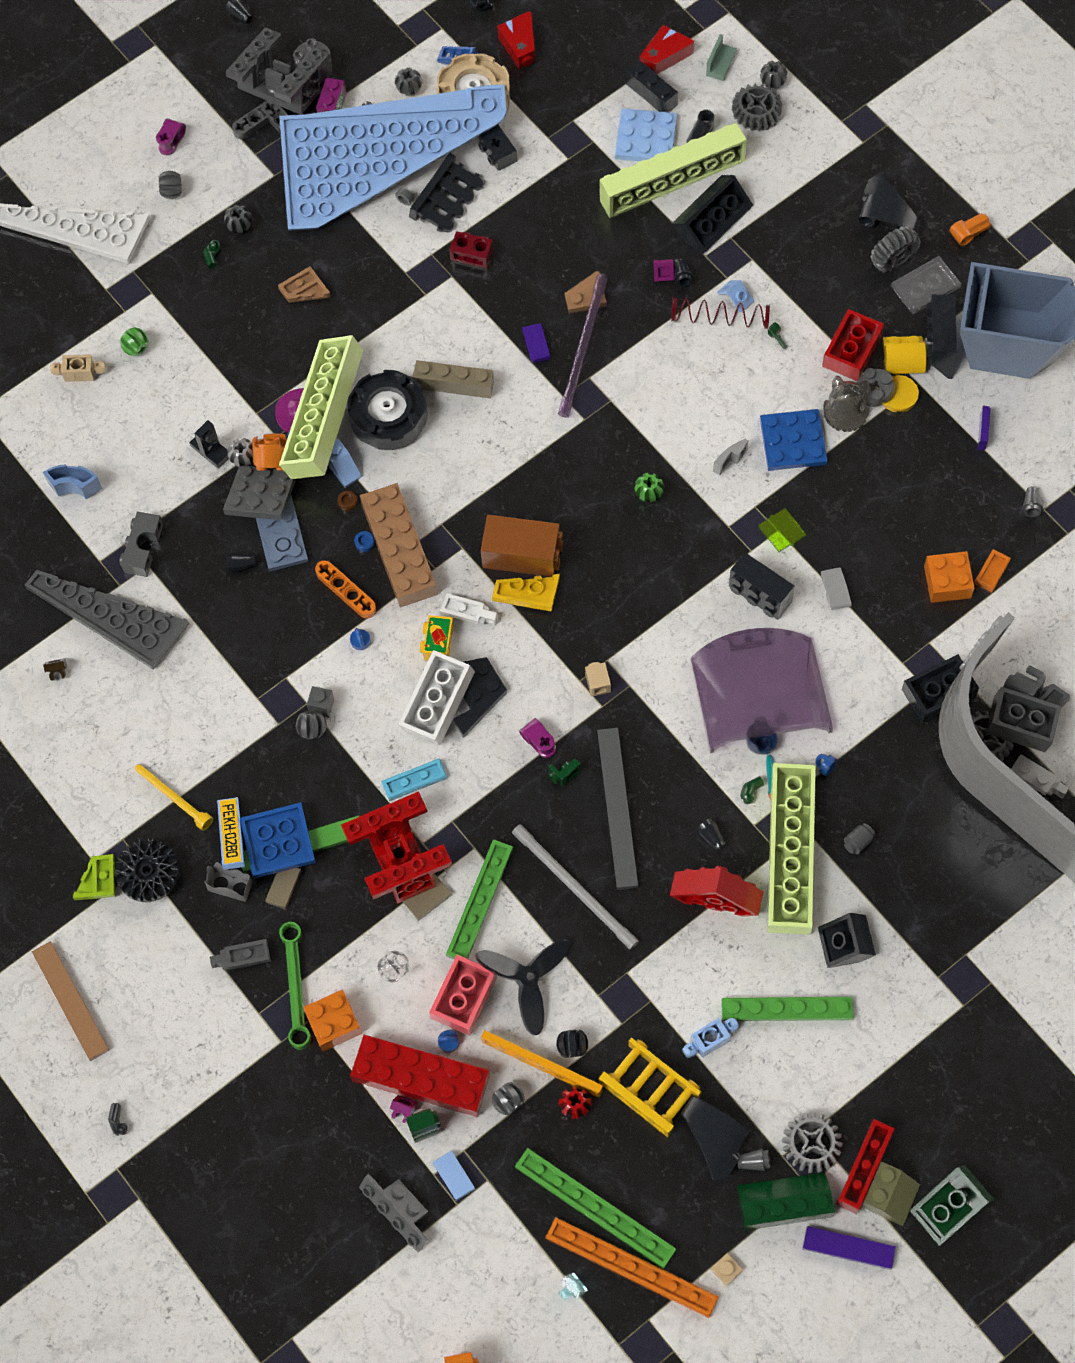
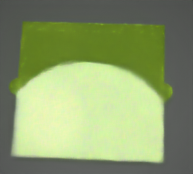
(781, 530)

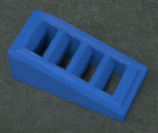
(453, 50)

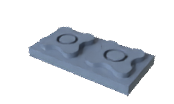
(282, 540)

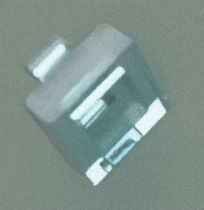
(572, 1287)

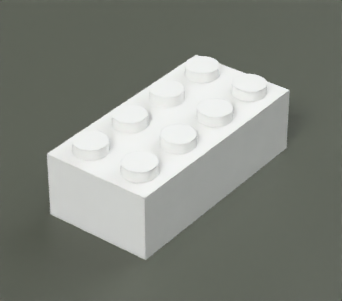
(436, 697)

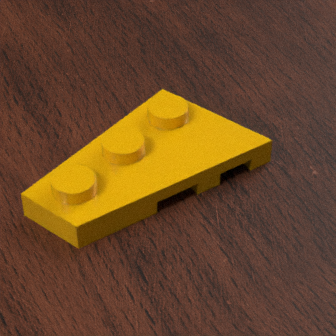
(531, 593)

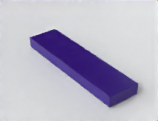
(849, 1248)

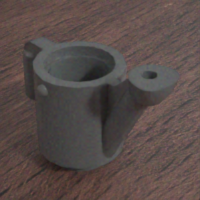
(1026, 685)

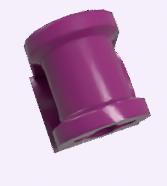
(170, 136)
(536, 736)

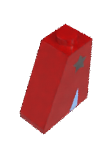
(518, 39)
(666, 50)

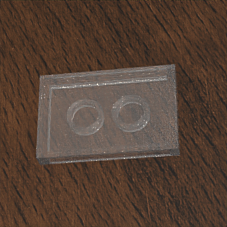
(919, 285)

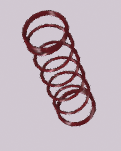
(674, 307)

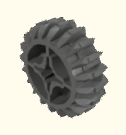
(757, 100)
(895, 249)

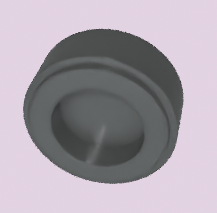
(404, 196)

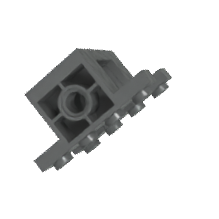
(275, 83)

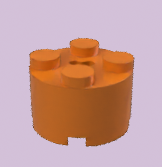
(268, 451)

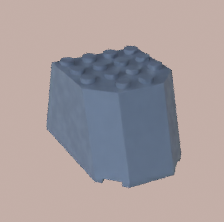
(1016, 319)

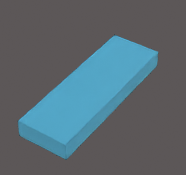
(414, 779)

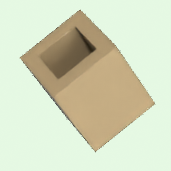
(597, 679)

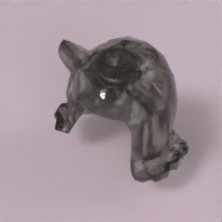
(846, 405)

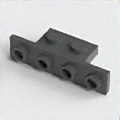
(399, 1208)

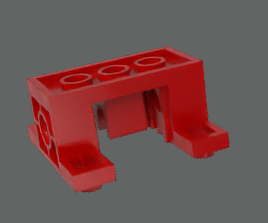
(390, 836)

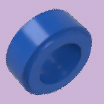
(364, 541)

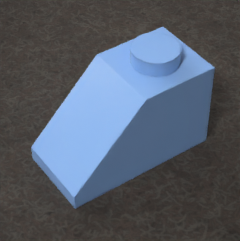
(343, 465)

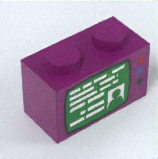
(332, 95)

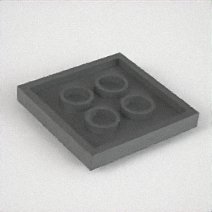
(259, 493)

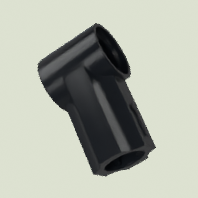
(701, 128)

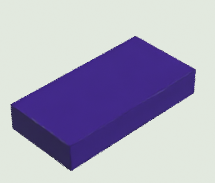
(536, 343)
(984, 427)

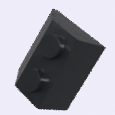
(846, 940)

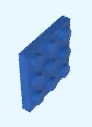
(793, 439)
(277, 840)

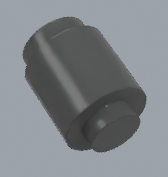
(859, 838)

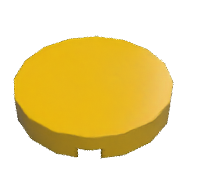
(905, 395)

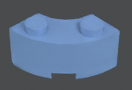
(72, 479)

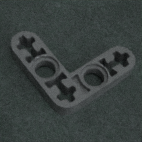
(265, 115)

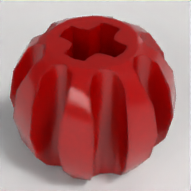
(578, 1108)

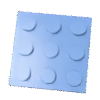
(644, 134)

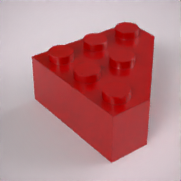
(717, 891)

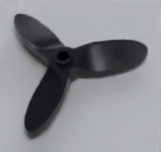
(527, 979)

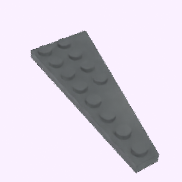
(129, 626)

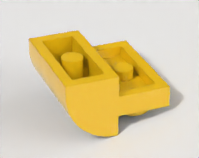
(904, 354)

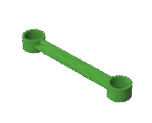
(295, 985)

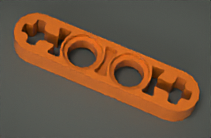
(344, 590)

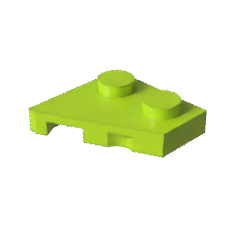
(98, 879)

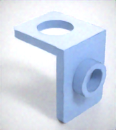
(737, 293)

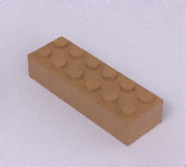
(398, 545)

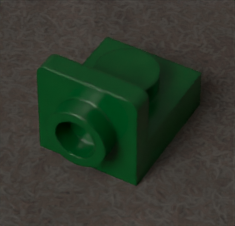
(567, 773)

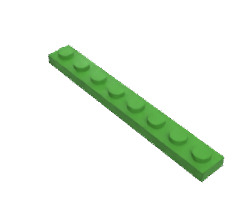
(595, 1208)

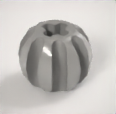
(240, 452)

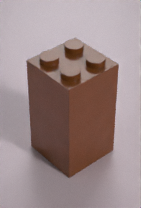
(521, 545)

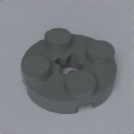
(883, 380)

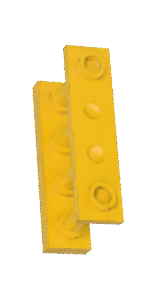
(646, 1108)

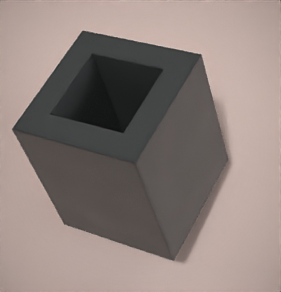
(320, 700)

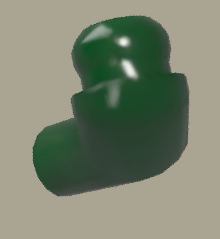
(210, 253)
(748, 789)

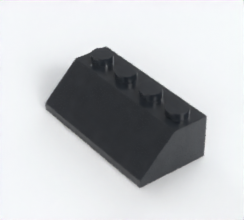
(712, 213)

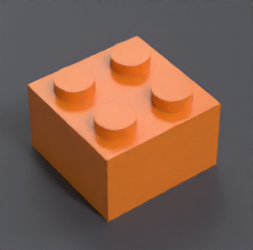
(949, 577)
(332, 1020)

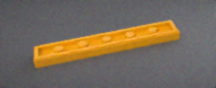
(541, 1063)

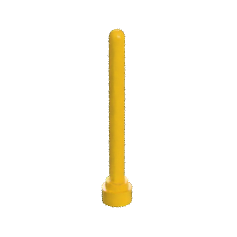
(202, 820)

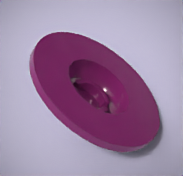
(287, 408)

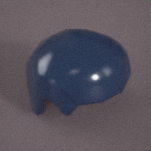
(763, 745)

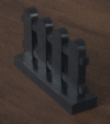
(438, 200)

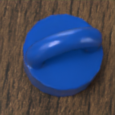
(360, 639)
(828, 764)
(448, 1041)

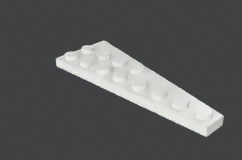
(96, 232)

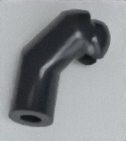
(114, 1122)

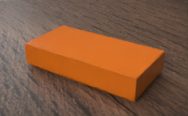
(992, 570)

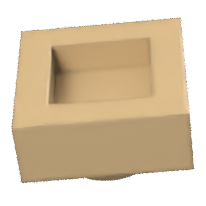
(726, 1269)

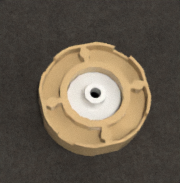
(473, 71)

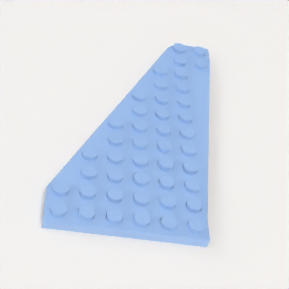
(358, 152)

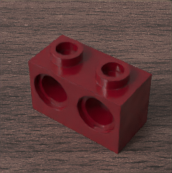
(470, 253)

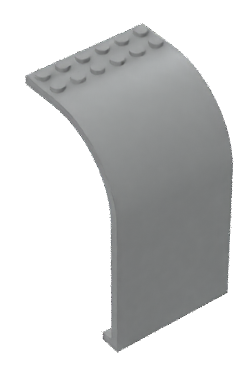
(990, 778)

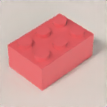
(462, 995)

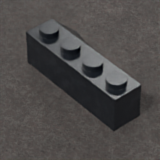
(942, 333)

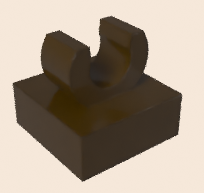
(55, 666)

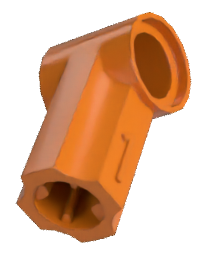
(965, 231)

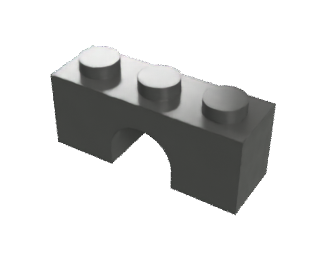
(143, 528)

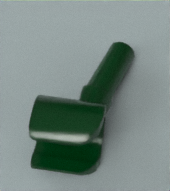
(773, 332)

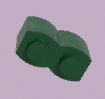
(423, 1124)

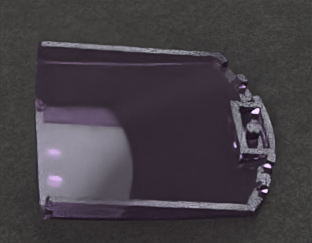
(759, 685)

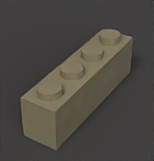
(454, 379)

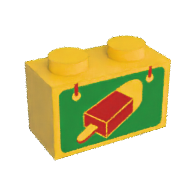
(438, 636)

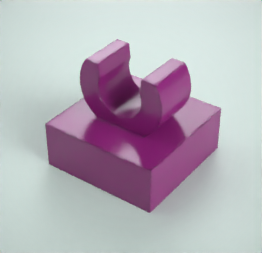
(663, 270)
(403, 1105)

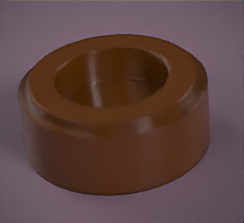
(347, 501)

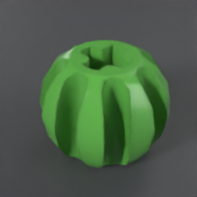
(134, 341)
(649, 487)

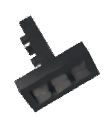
(208, 445)

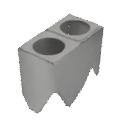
(217, 871)

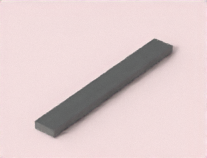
(617, 809)

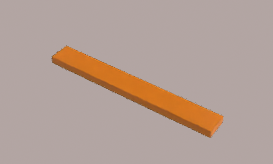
(632, 1267)

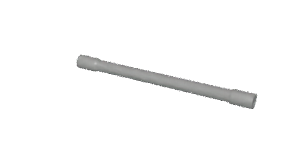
(621, 932)

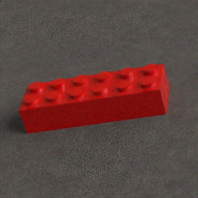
(420, 1075)

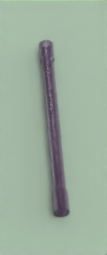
(567, 400)

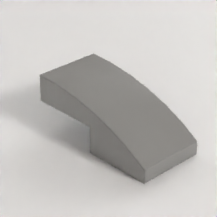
(733, 453)
(836, 588)

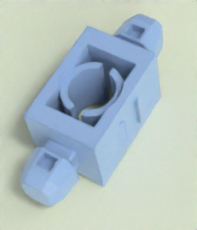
(712, 1028)

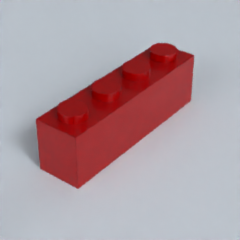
(865, 1166)

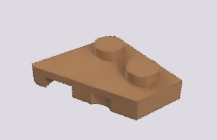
(303, 287)
(580, 295)

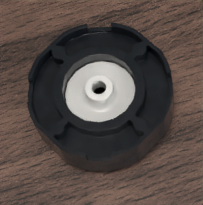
(387, 410)

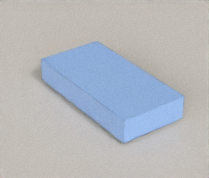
(453, 1175)

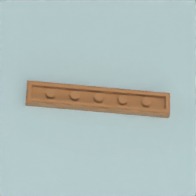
(70, 1001)

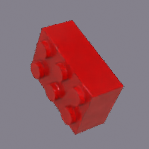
(852, 345)

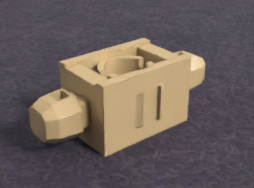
(71, 362)

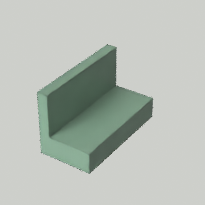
(720, 60)

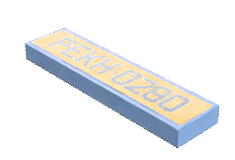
(230, 833)

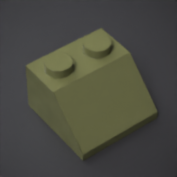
(891, 1194)

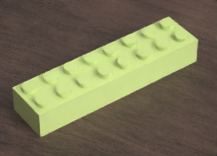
(672, 170)
(321, 407)
(791, 849)

